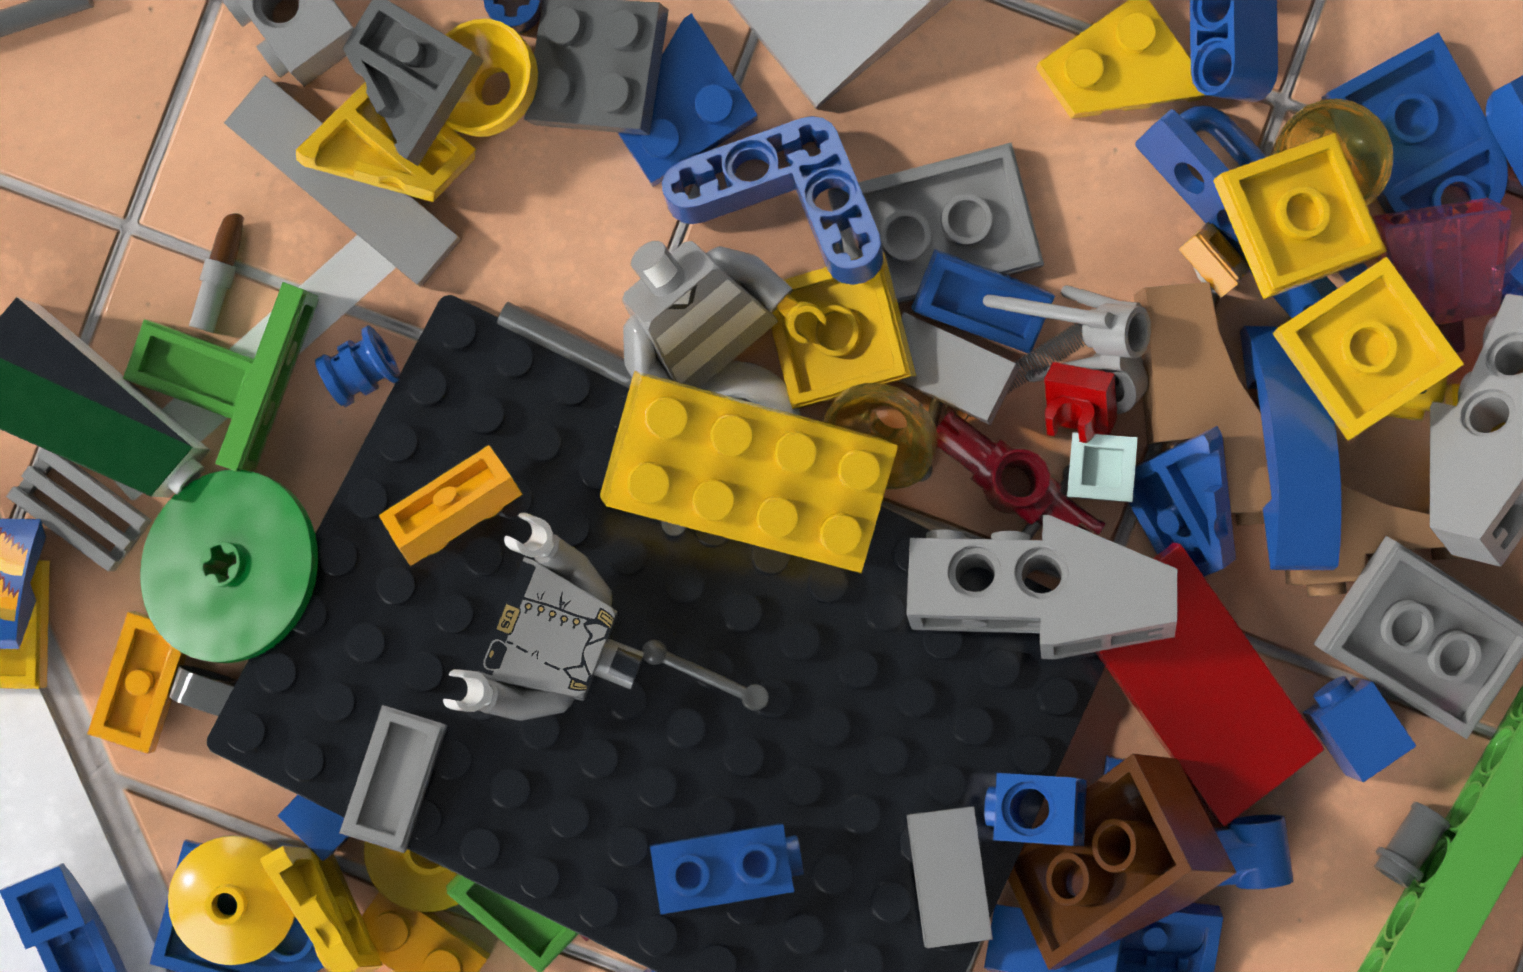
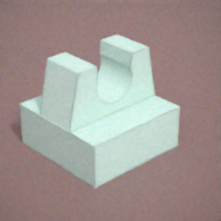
(1102, 468)

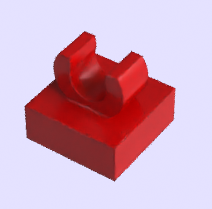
(1080, 400)

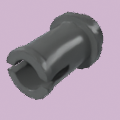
(1411, 845)

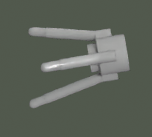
(1112, 329)

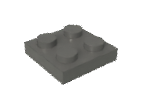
(598, 64)

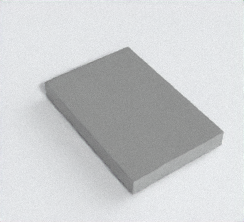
(956, 205)
(1424, 637)

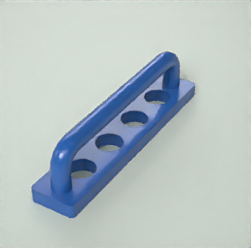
(1174, 144)

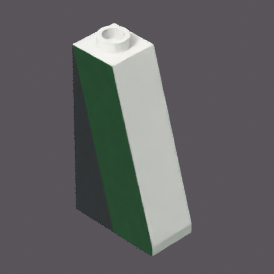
(83, 409)

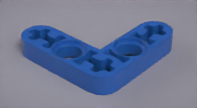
(804, 174)

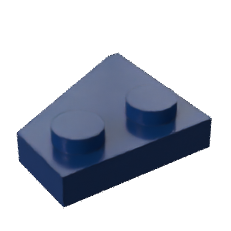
(693, 105)
(1187, 502)

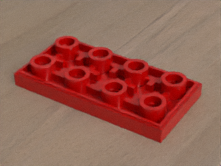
(1213, 700)

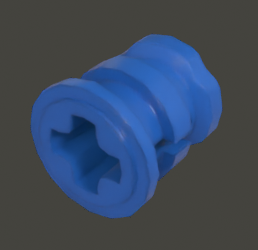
(357, 367)

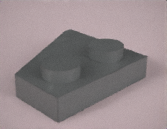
(409, 73)

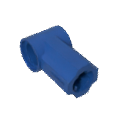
(1257, 851)

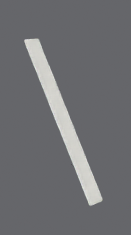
(338, 287)

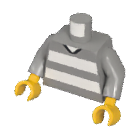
(701, 310)

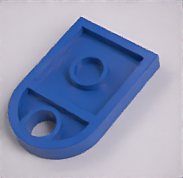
(1433, 128)

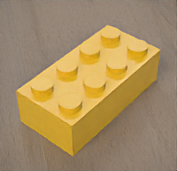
(747, 472)

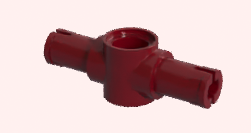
(988, 459)

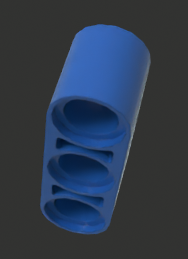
(1234, 48)

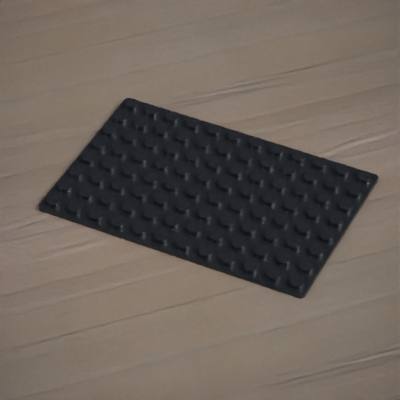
(566, 803)

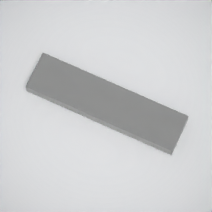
(381, 217)

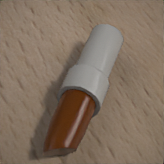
(217, 273)

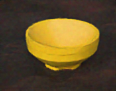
(502, 52)

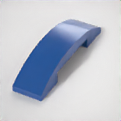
(1300, 456)
(61, 923)

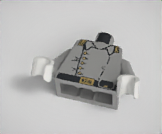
(548, 635)

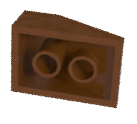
(1140, 861)

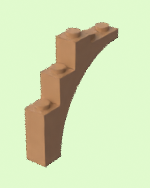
(1198, 389)

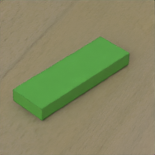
(267, 379)

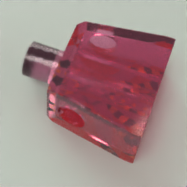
(1450, 259)

